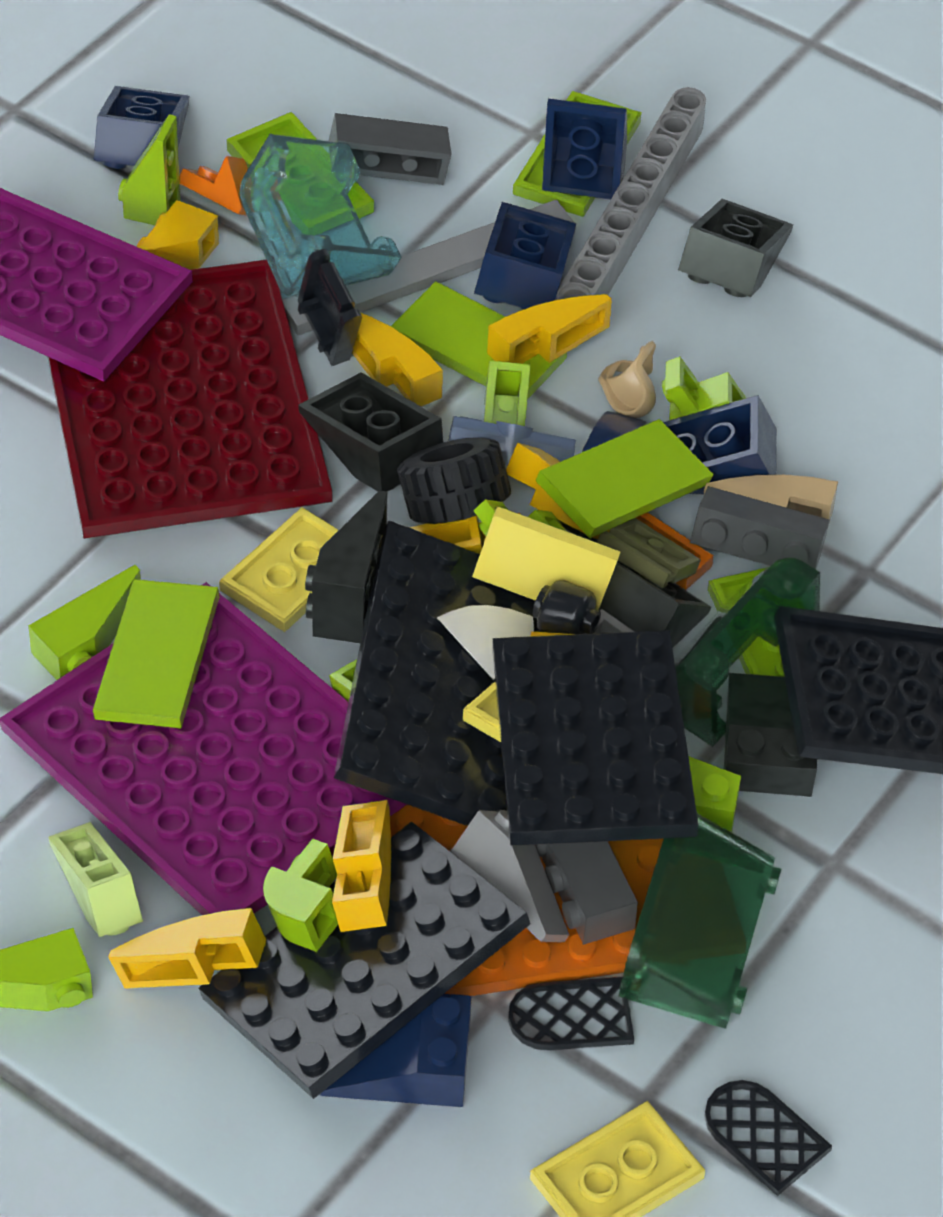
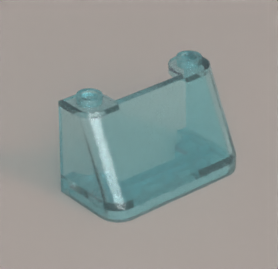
(302, 205)

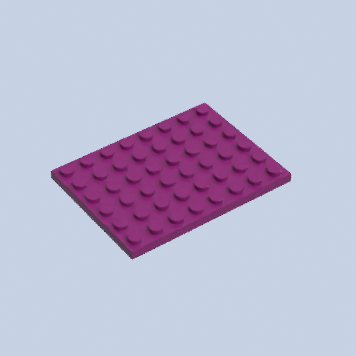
(223, 792)

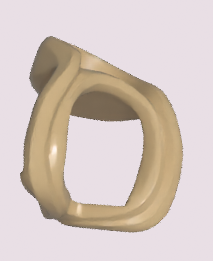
(632, 390)

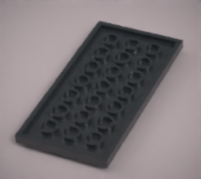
(415, 679)

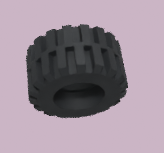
(453, 479)

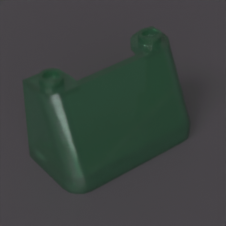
(744, 617)
(699, 924)

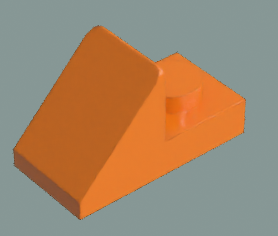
(221, 186)

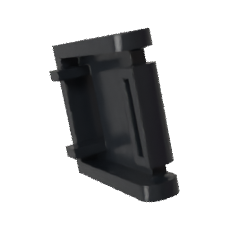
(329, 308)

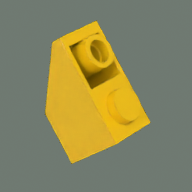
(183, 235)

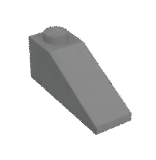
(513, 871)

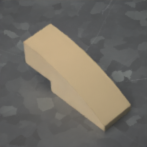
(794, 492)

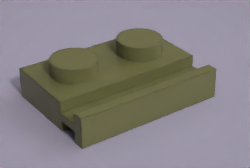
(650, 553)

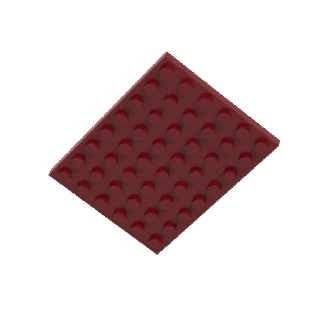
(195, 414)

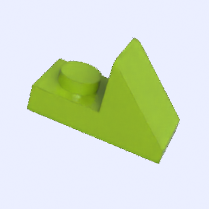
(506, 392)

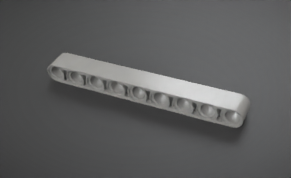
(637, 197)

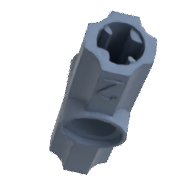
(509, 435)

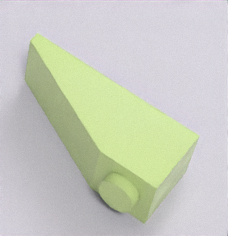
(97, 879)

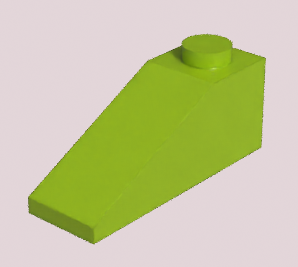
(154, 179)
(82, 625)
(45, 973)

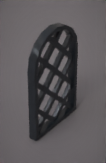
(566, 1043)
(777, 1187)

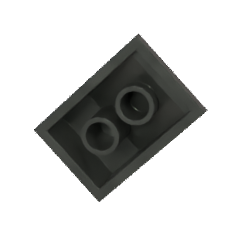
(733, 247)
(371, 428)
(345, 574)
(763, 738)

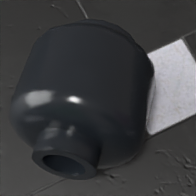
(566, 609)

